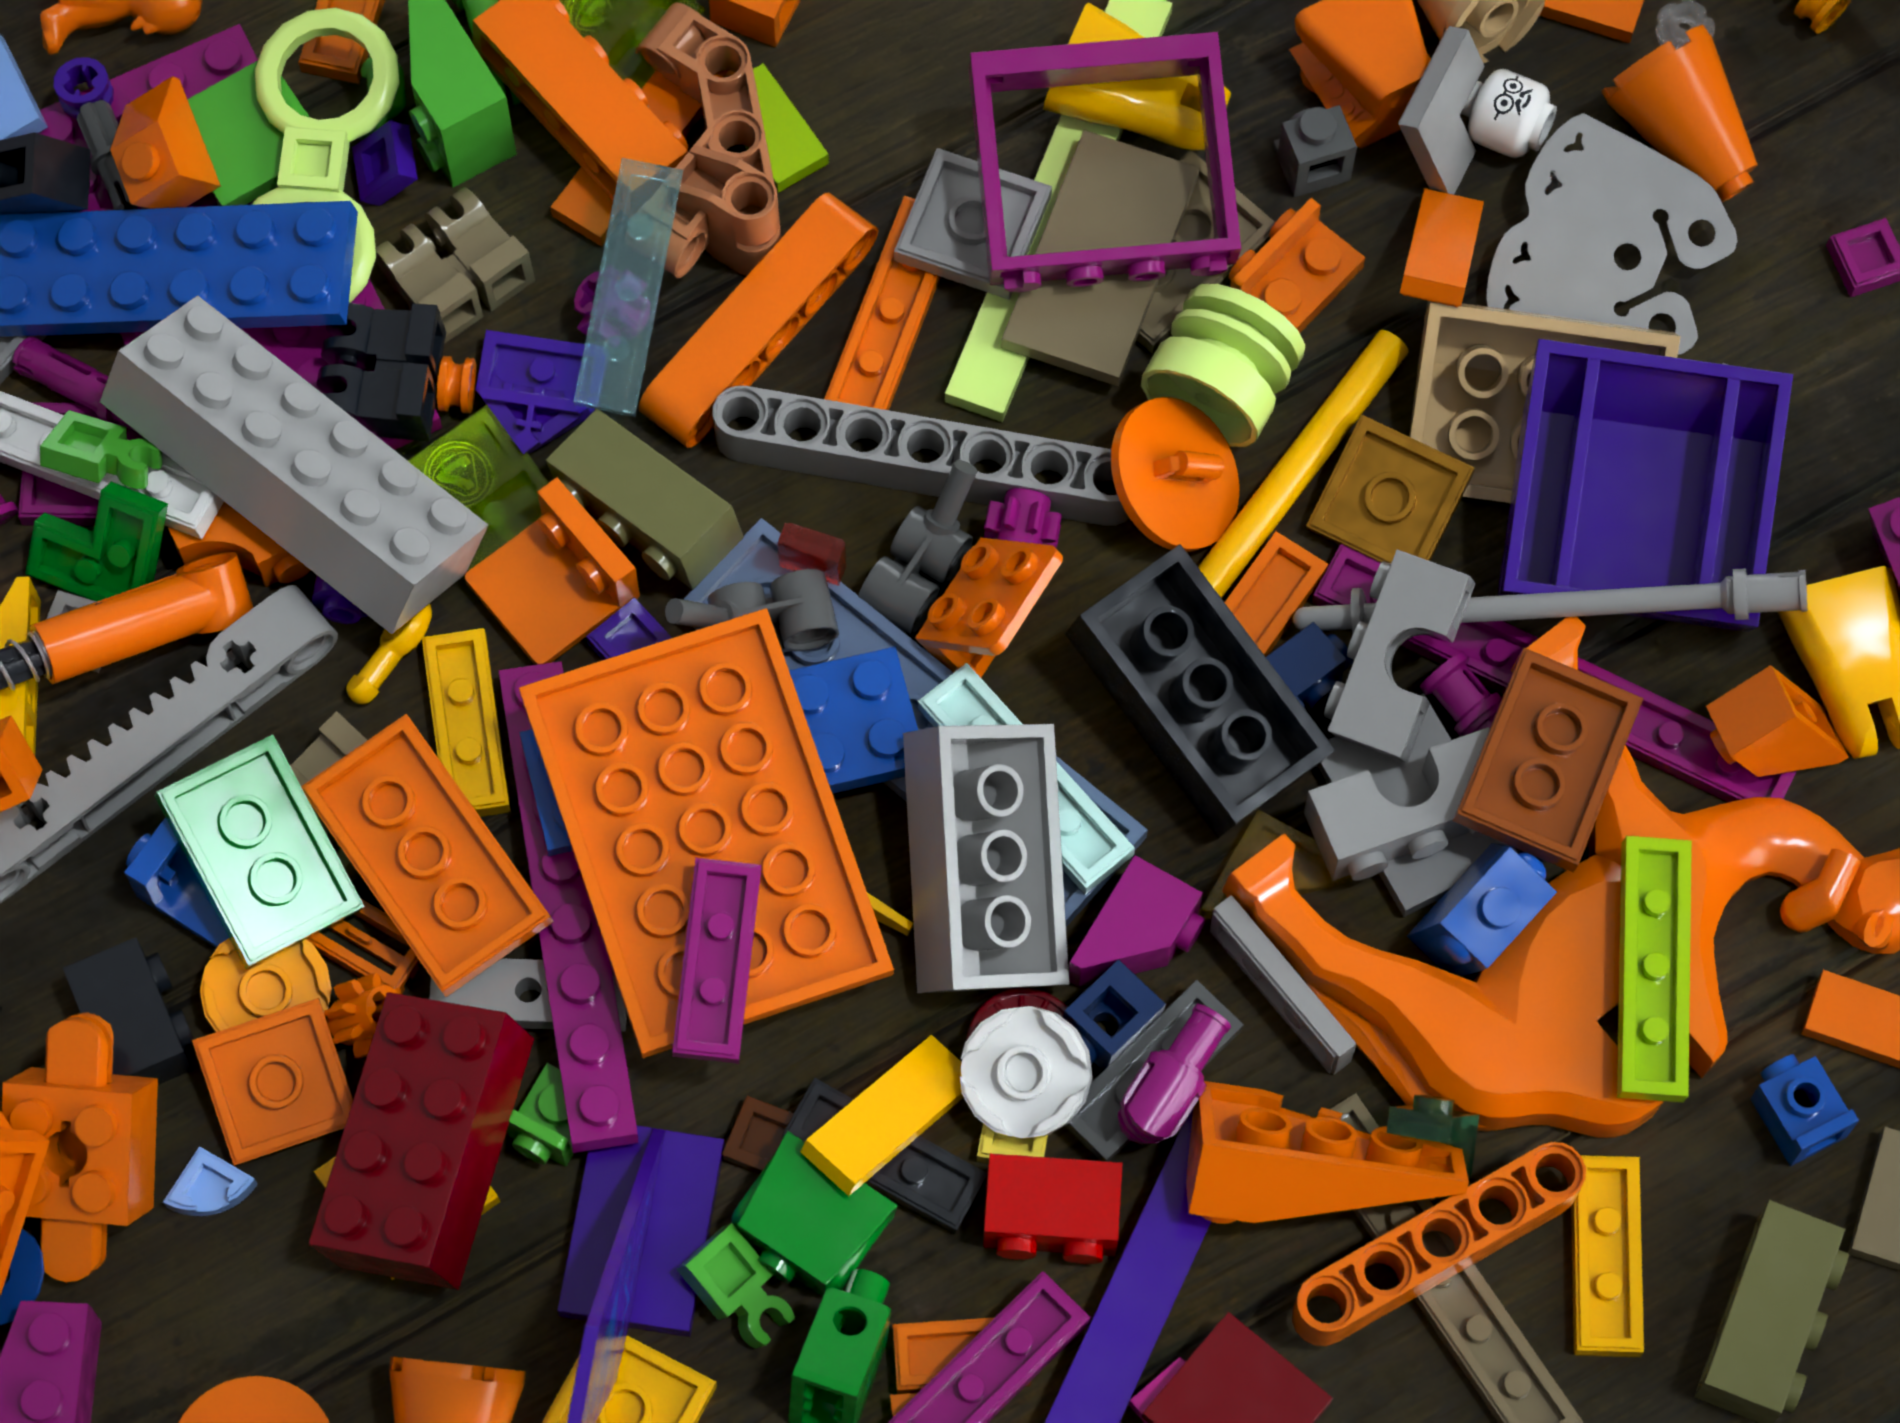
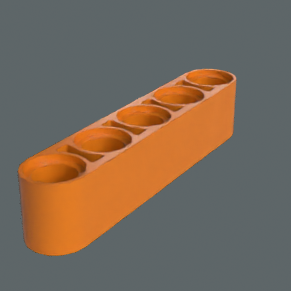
(759, 317)
(1456, 1217)

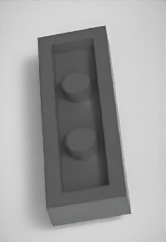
(1097, 1120)

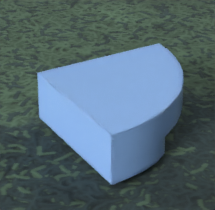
(208, 1186)

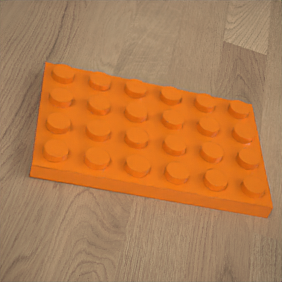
(708, 759)

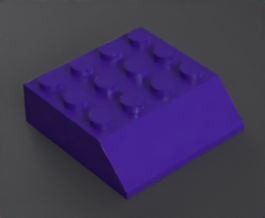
(1643, 475)

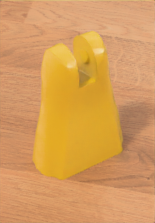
(1154, 108)
(1853, 653)

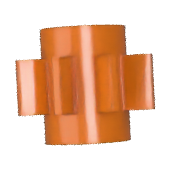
(357, 1011)

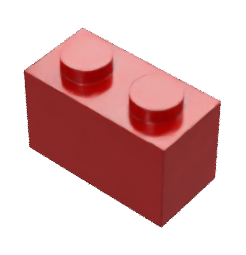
(1052, 1207)

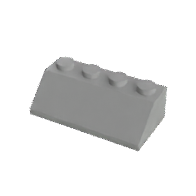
(985, 857)

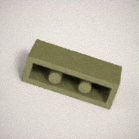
(646, 500)
(1773, 1314)

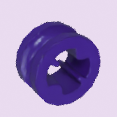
(77, 72)

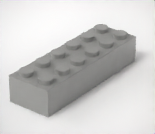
(293, 463)

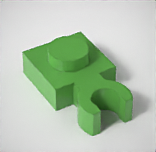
(95, 447)
(730, 1280)

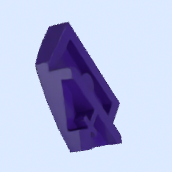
(531, 386)

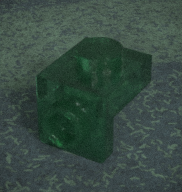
(1435, 1120)

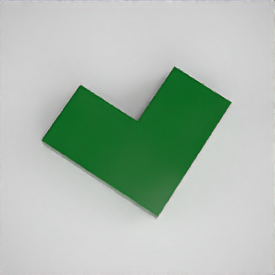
(102, 562)

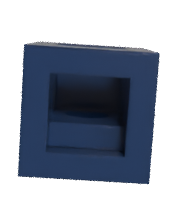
(1311, 665)
(1120, 1001)

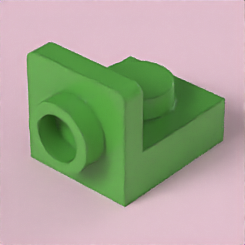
(541, 1122)

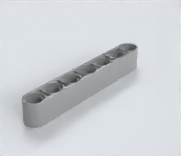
(898, 438)

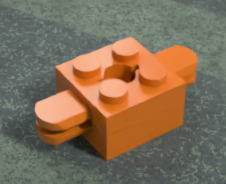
(103, 1141)

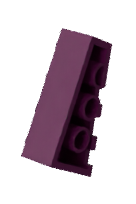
(50, 1363)

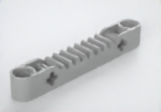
(275, 639)

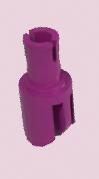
(1171, 1080)

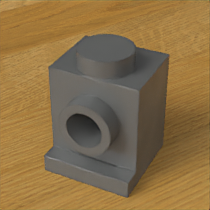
(1311, 139)

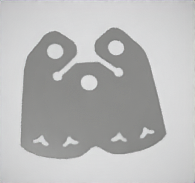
(1602, 204)

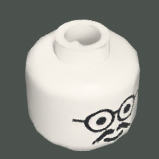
(1509, 113)

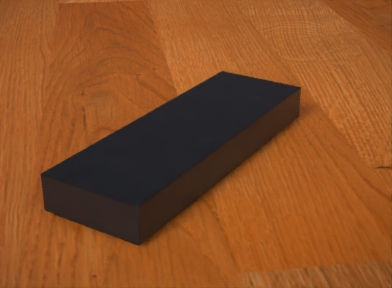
(917, 1178)

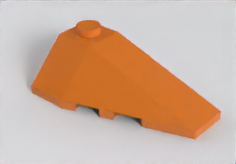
(1276, 1164)

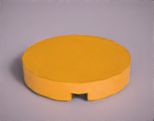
(283, 980)

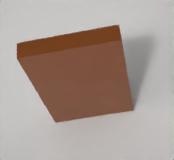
(1548, 760)

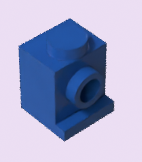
(1799, 1129)

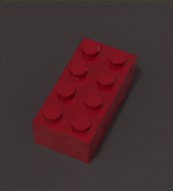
(422, 1140)

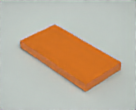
(426, 855)

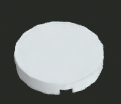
(1025, 1072)

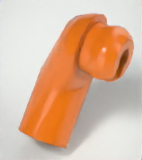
(1823, 897)

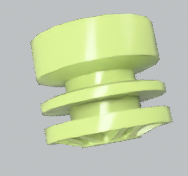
(1226, 360)

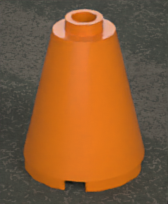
(1687, 111)
(453, 1392)

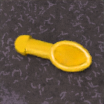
(365, 685)

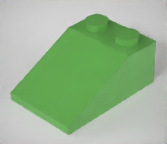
(456, 97)

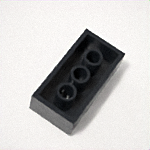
(1199, 690)

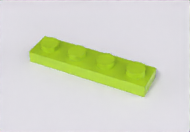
(1654, 969)

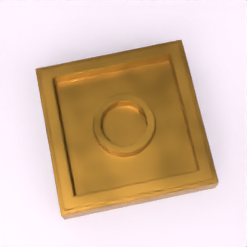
(1389, 494)

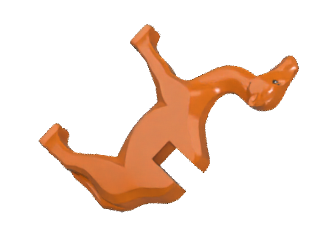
(1526, 1031)

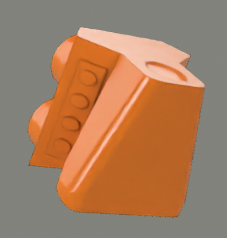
(1362, 59)

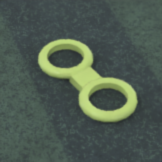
(318, 150)

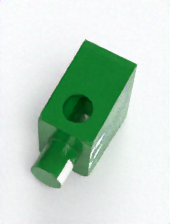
(842, 1352)

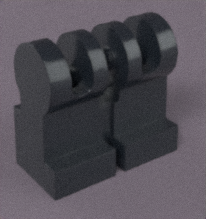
(406, 359)

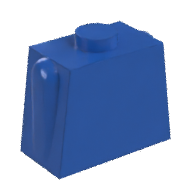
(1483, 911)

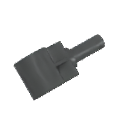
(926, 556)
(798, 608)

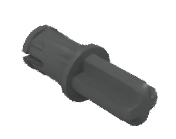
(99, 129)

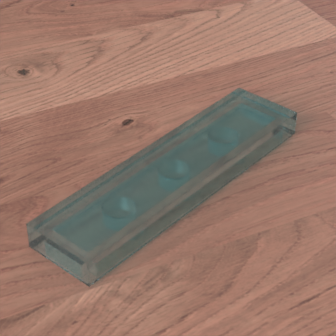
(628, 287)

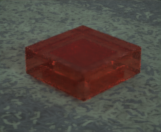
(809, 549)

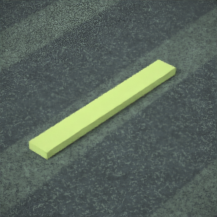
(986, 372)

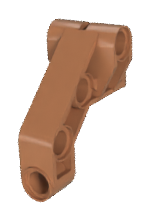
(724, 196)

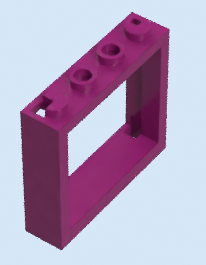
(1094, 64)

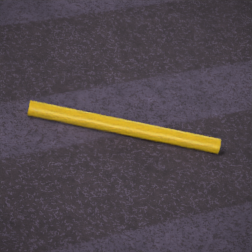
(1302, 460)

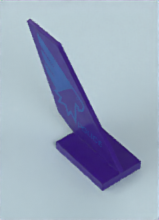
(633, 1226)

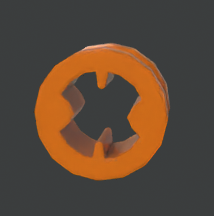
(456, 384)

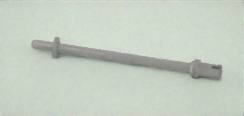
(1735, 595)

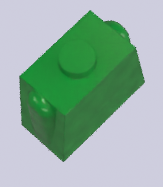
(807, 1222)

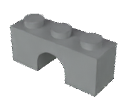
(1411, 601)
(1363, 830)

